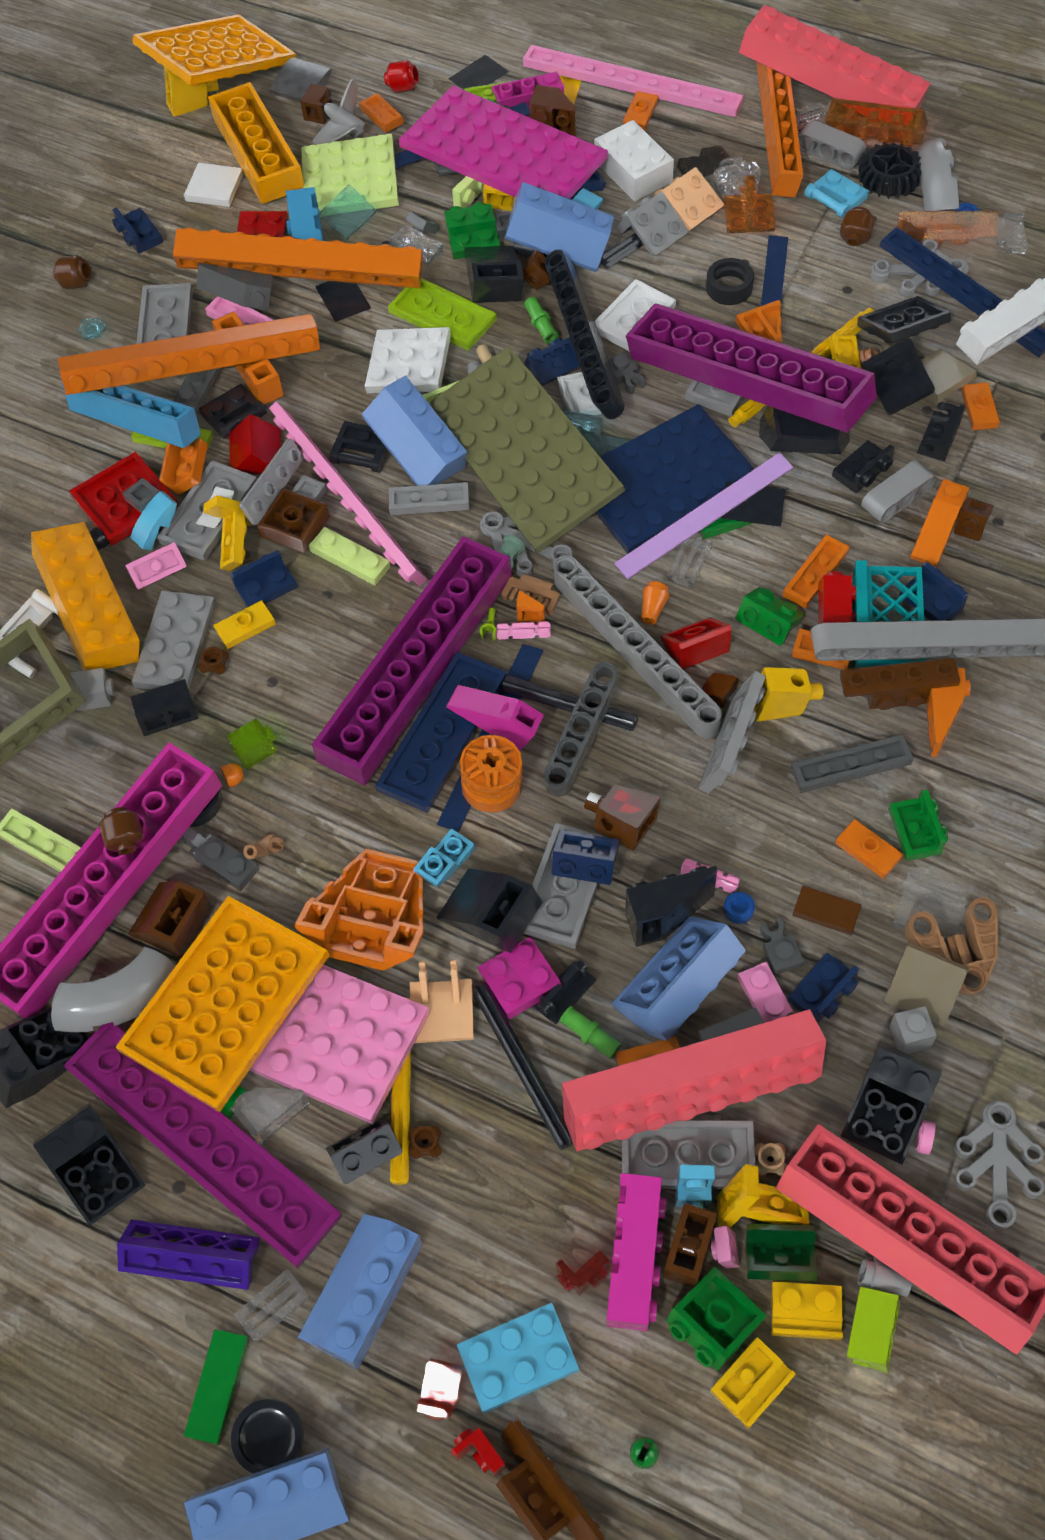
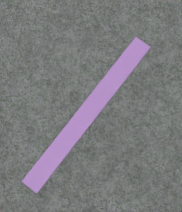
(703, 516)

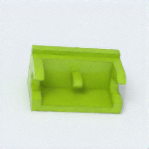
(874, 1329)

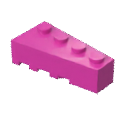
(634, 1253)

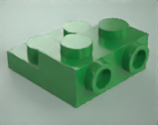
(470, 228)
(714, 1319)

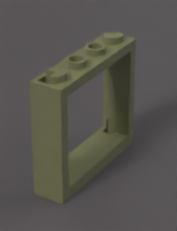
(52, 708)

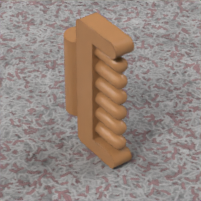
(535, 588)

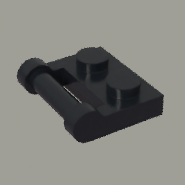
(231, 409)
(360, 439)

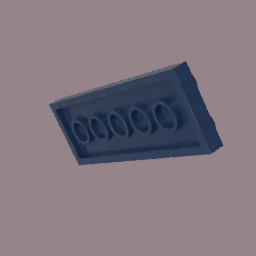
(436, 736)

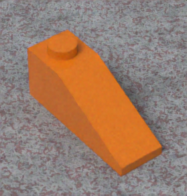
(940, 522)
(942, 710)

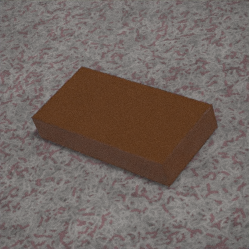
(827, 910)

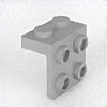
(654, 223)

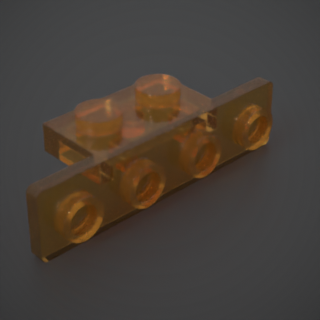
(951, 225)

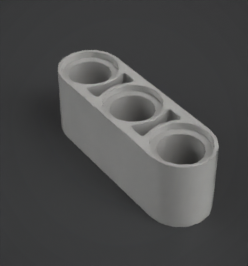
(831, 144)
(898, 491)

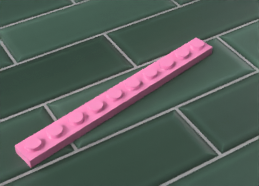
(633, 80)
(350, 500)

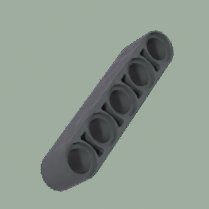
(581, 716)

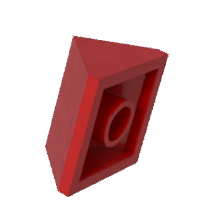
(253, 445)
(698, 642)

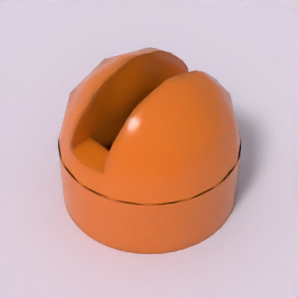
(232, 774)

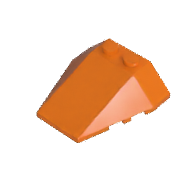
(368, 912)

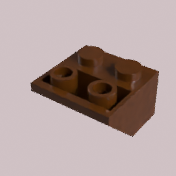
(553, 108)
(172, 917)

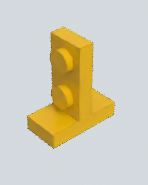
(233, 530)
(757, 1201)

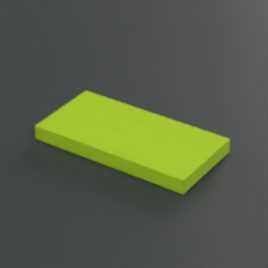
(438, 308)

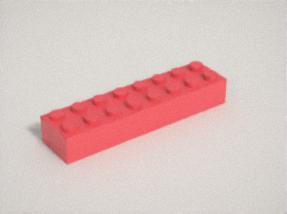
(828, 62)
(693, 1080)
(917, 1238)

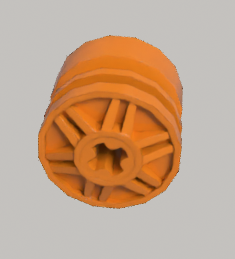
(489, 787)

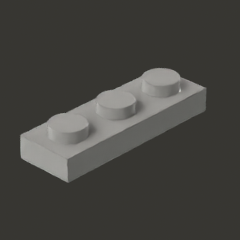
(428, 498)

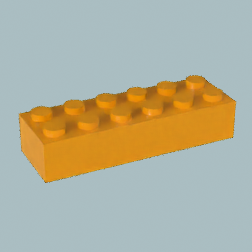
(256, 142)
(85, 597)

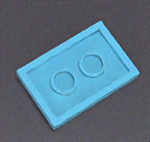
(517, 1358)

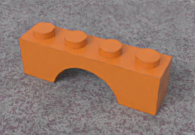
(257, 375)

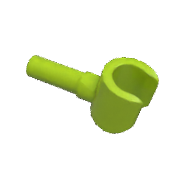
(489, 625)

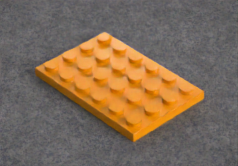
(213, 49)
(223, 1003)

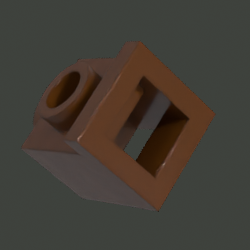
(314, 102)

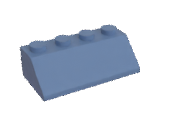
(554, 223)
(415, 434)
(679, 977)
(361, 1289)
(271, 1504)

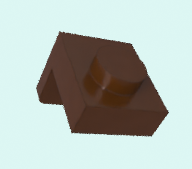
(535, 271)

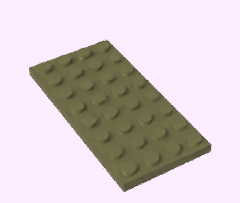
(526, 449)

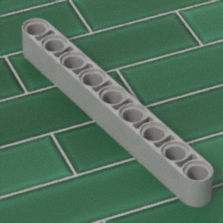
(928, 639)
(648, 650)

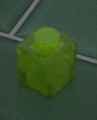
(252, 743)

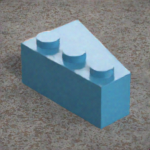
(304, 214)

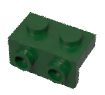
(781, 1252)

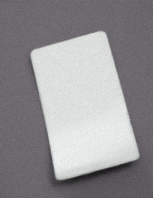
(212, 521)

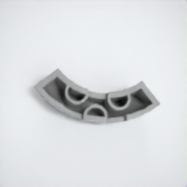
(937, 182)
(112, 998)

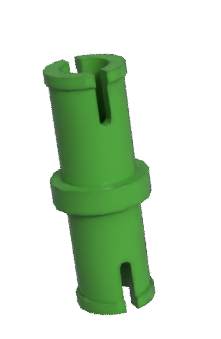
(541, 320)
(590, 1032)

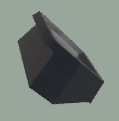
(792, 433)

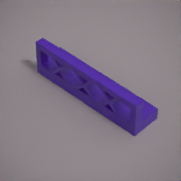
(185, 1258)

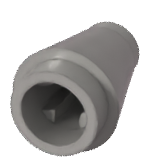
(880, 1277)

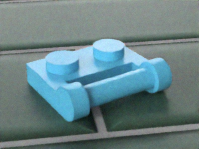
(837, 192)

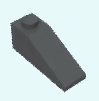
(236, 285)

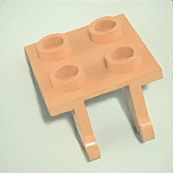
(692, 198)
(448, 1004)

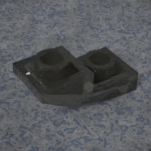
(705, 162)

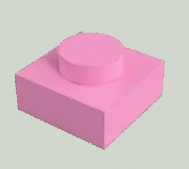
(725, 1247)

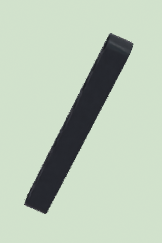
(584, 335)

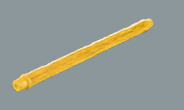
(752, 407)

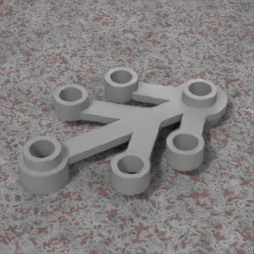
(882, 270)
(502, 528)
(1000, 1159)

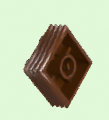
(293, 520)

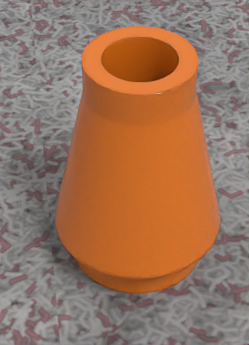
(654, 599)

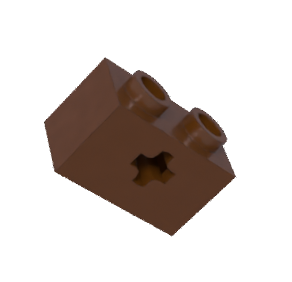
(689, 1245)

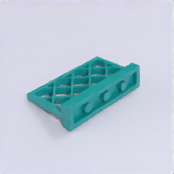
(863, 602)

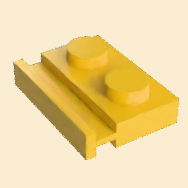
(806, 1310)
(752, 1382)

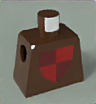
(624, 814)

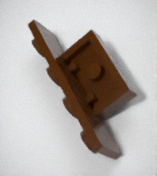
(899, 683)
(540, 1493)

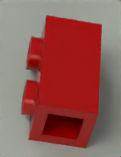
(836, 598)

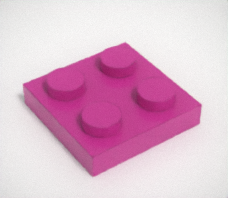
(519, 977)

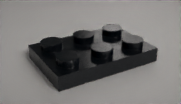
(903, 319)

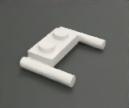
(39, 610)

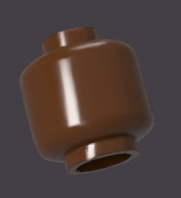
(857, 226)
(72, 272)
(121, 830)

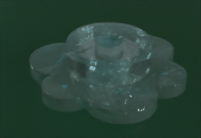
(91, 328)

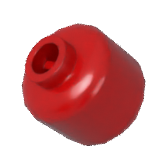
(401, 76)

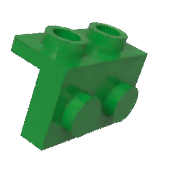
(769, 615)
(918, 826)

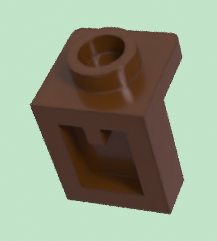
(973, 519)

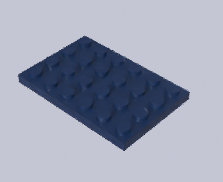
(668, 475)

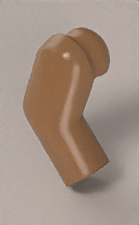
(264, 847)

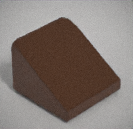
(720, 687)

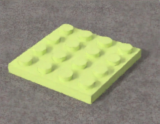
(361, 162)

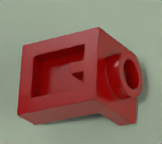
(485, 1455)

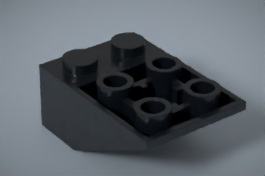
(494, 274)
(664, 905)
(491, 907)
(33, 1056)
(891, 1103)
(89, 1164)

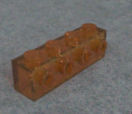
(878, 121)

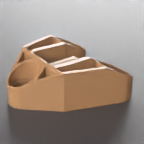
(981, 939)

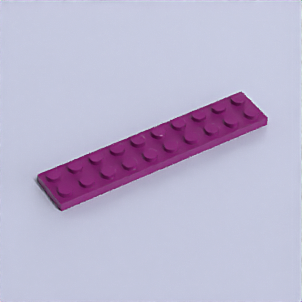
(207, 1148)

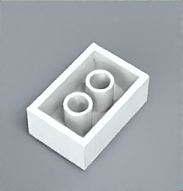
(635, 160)

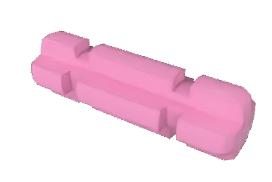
(523, 630)
(729, 883)

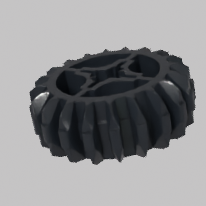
(890, 170)

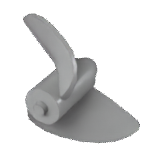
(342, 118)

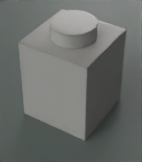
(95, 688)
(912, 1030)

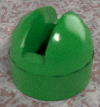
(651, 1456)

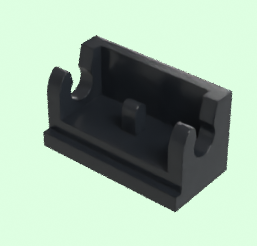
(941, 431)
(164, 707)

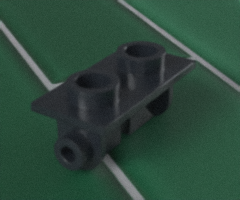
(574, 982)

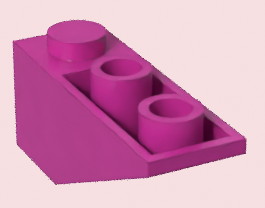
(522, 90)
(496, 714)

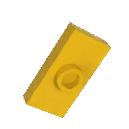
(845, 350)
(244, 624)

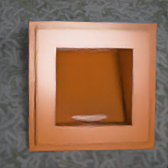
(529, 609)

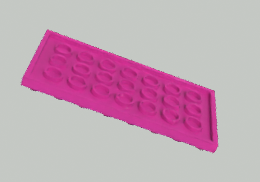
(501, 146)

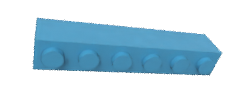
(139, 413)

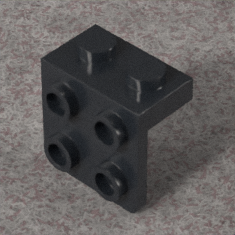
(899, 376)

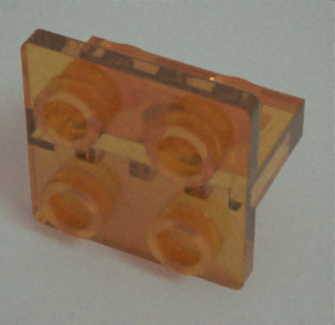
(749, 210)

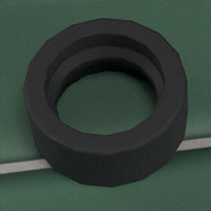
(729, 267)

